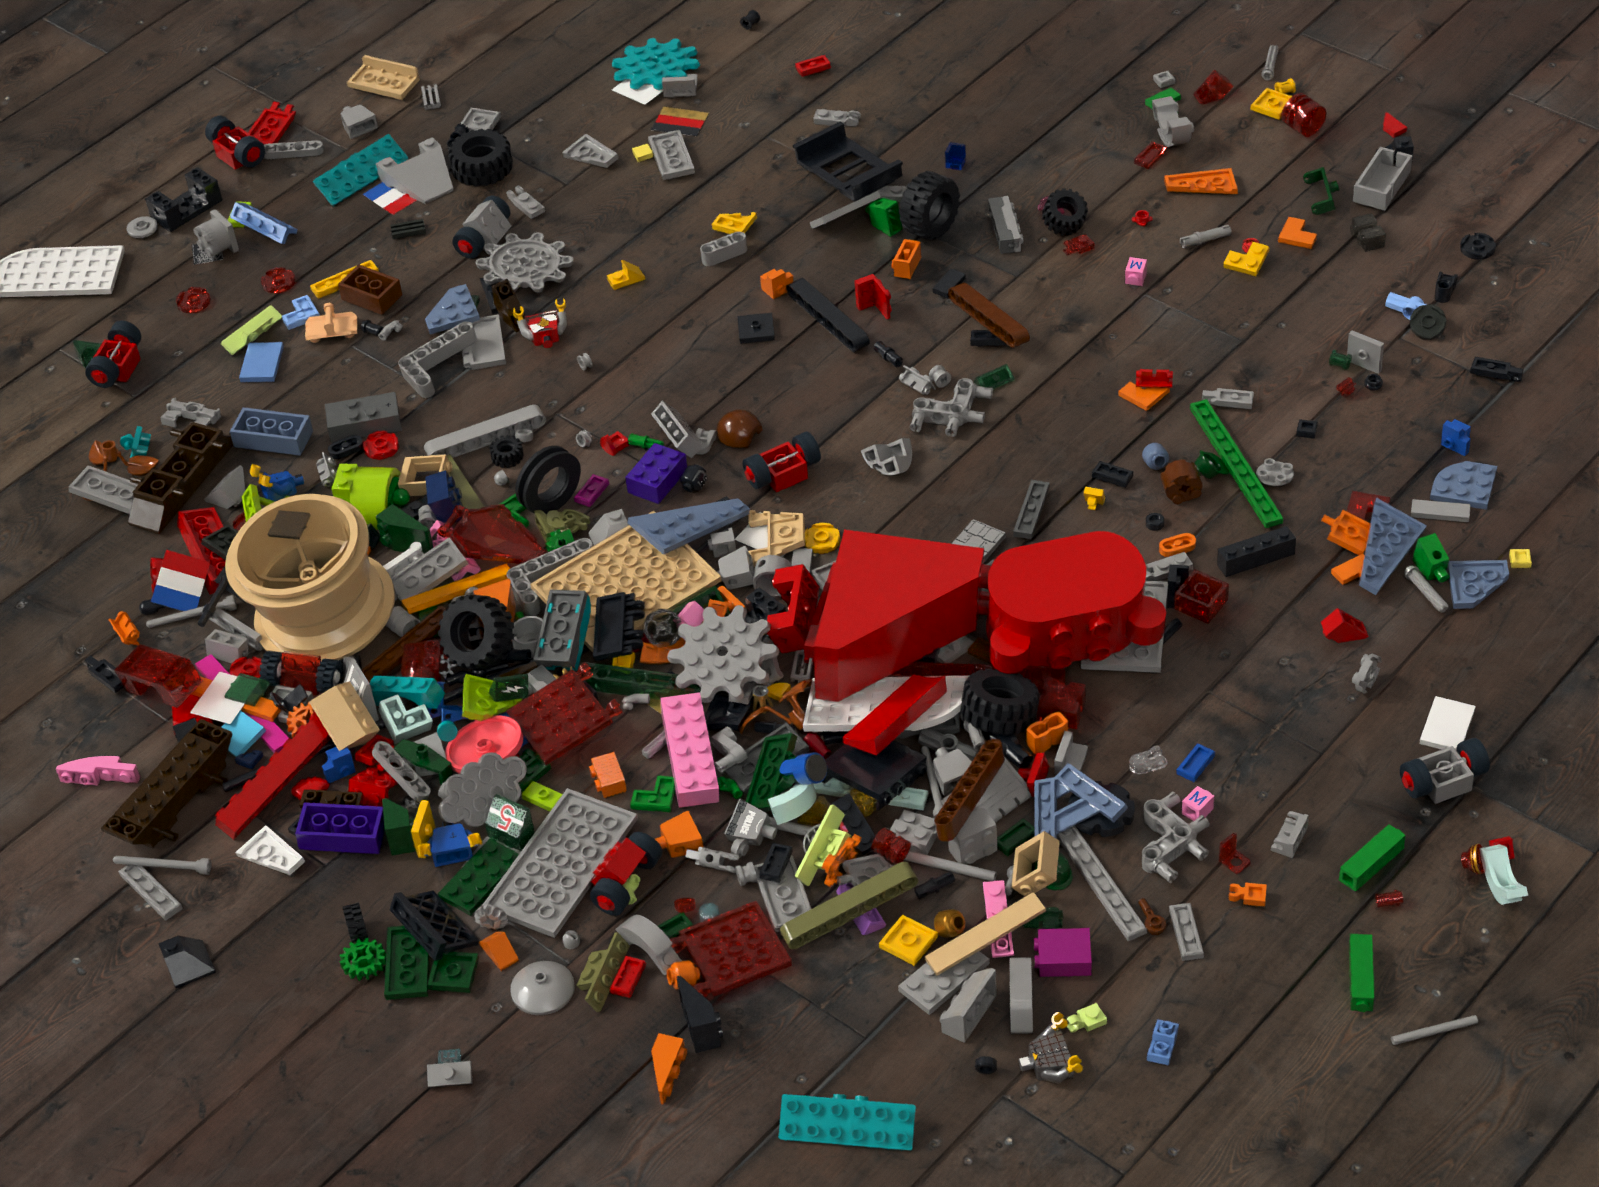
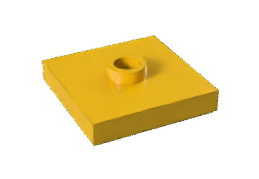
(1270, 103)
(423, 825)
(908, 940)

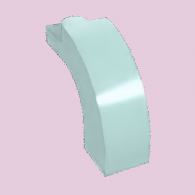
(793, 802)
(1500, 876)

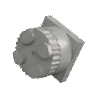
(216, 235)

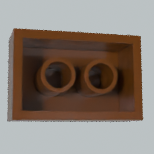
(370, 289)

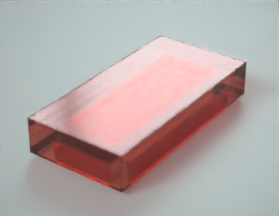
(1150, 155)

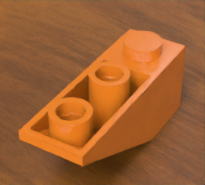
(667, 1057)

